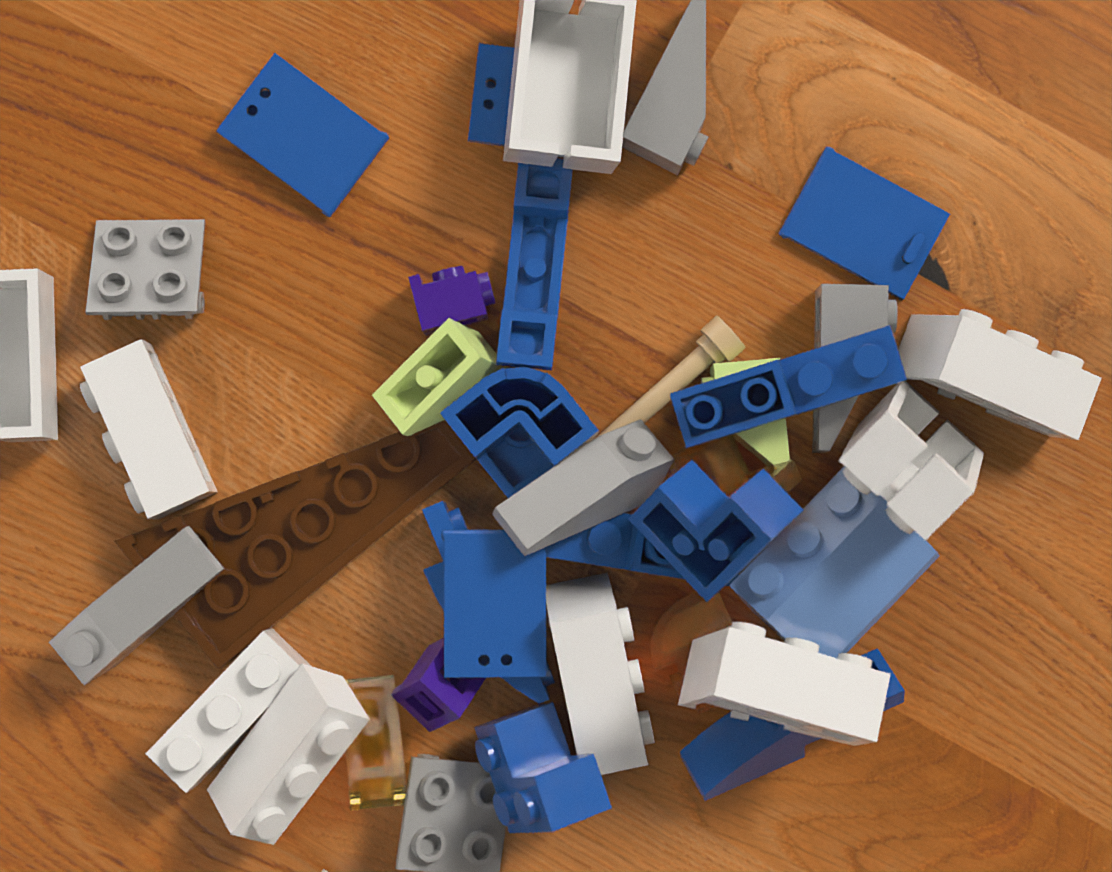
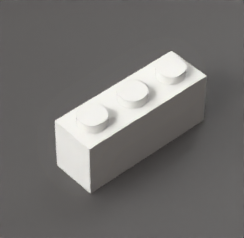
(146, 430)
(226, 710)
(287, 754)

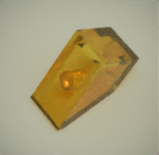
(376, 755)

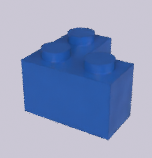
(706, 531)
(534, 773)

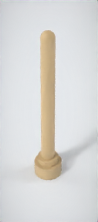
(714, 346)

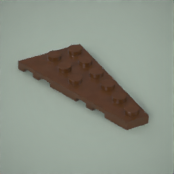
(300, 532)

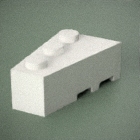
(999, 372)
(596, 673)
(786, 684)

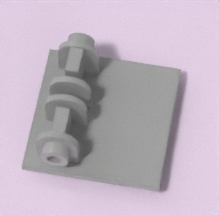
(146, 268)
(449, 818)

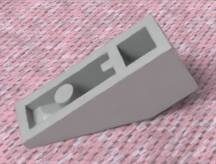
(673, 105)
(839, 315)
(586, 488)
(136, 606)

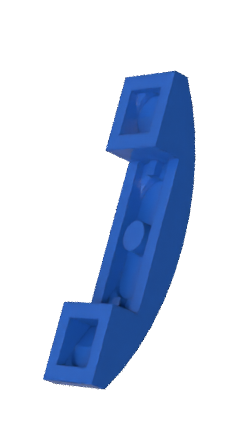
(535, 266)

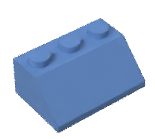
(834, 569)

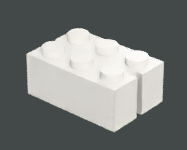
(570, 83)
(27, 357)
(915, 477)

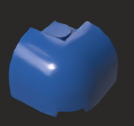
(519, 425)

